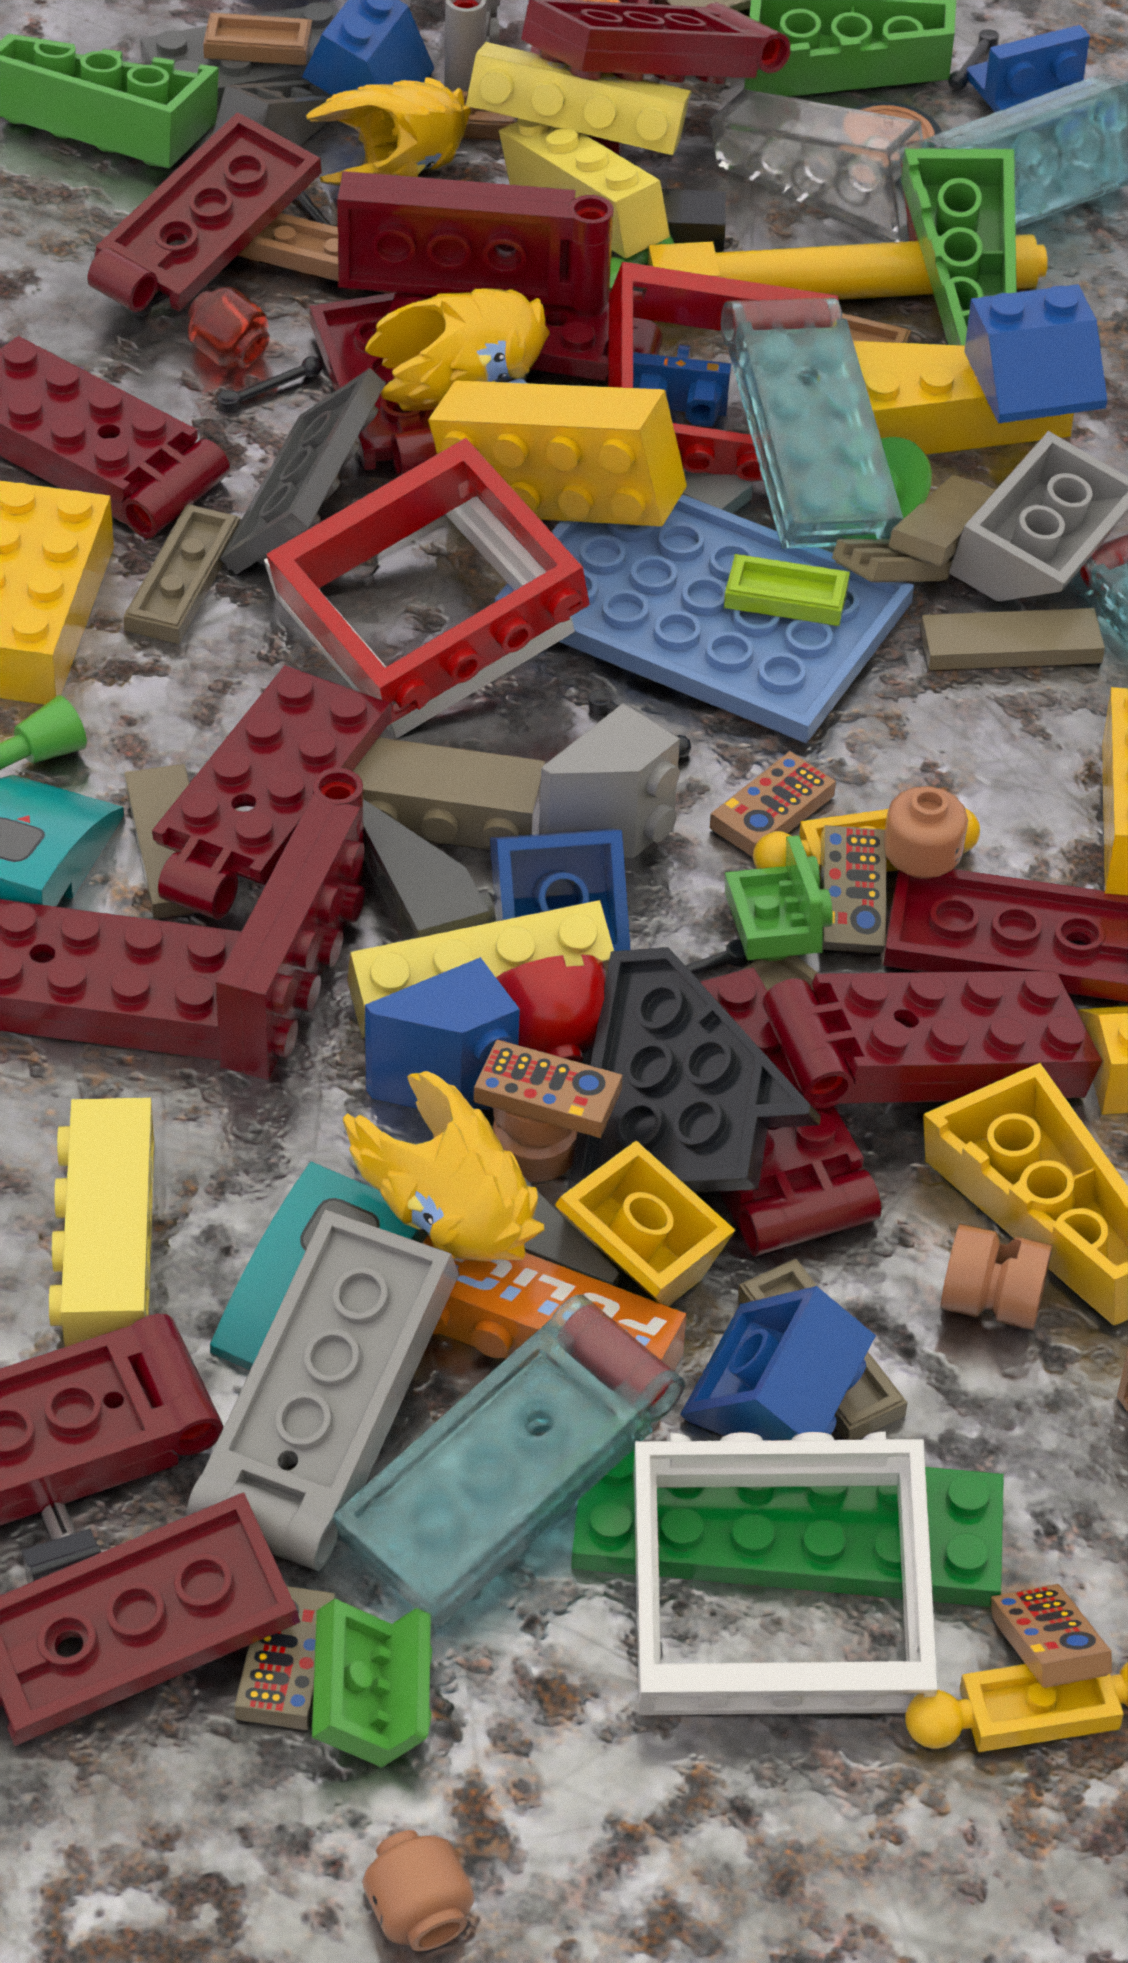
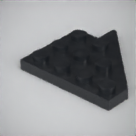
(690, 1079)

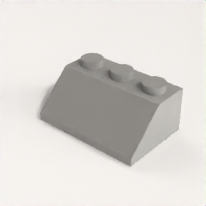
(1041, 523)

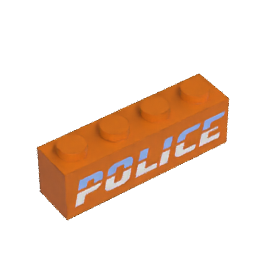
(507, 1301)

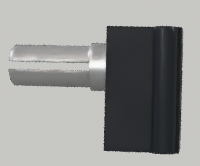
(62, 1550)

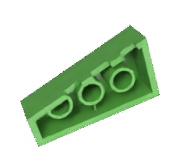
(856, 44)
(107, 101)
(963, 225)

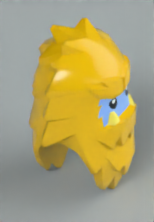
(400, 125)
(457, 338)
(456, 1185)

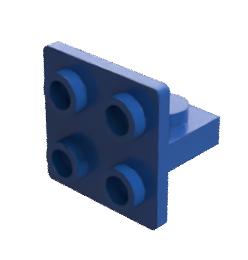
(1031, 67)

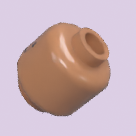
(925, 832)
(418, 1890)

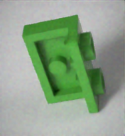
(780, 908)
(371, 1682)

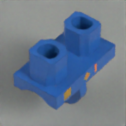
(689, 384)

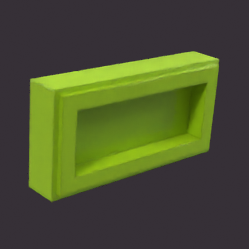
(786, 589)

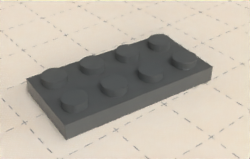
(188, 50)
(304, 471)

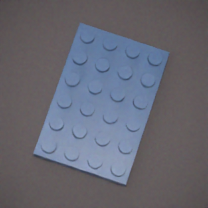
(664, 617)

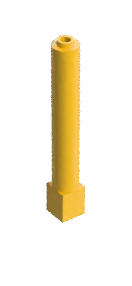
(838, 270)

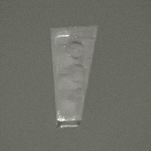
(820, 156)

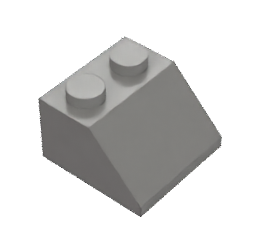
(614, 778)

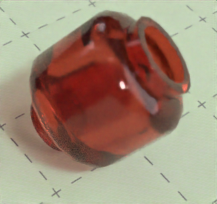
(228, 328)

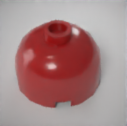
(557, 1004)

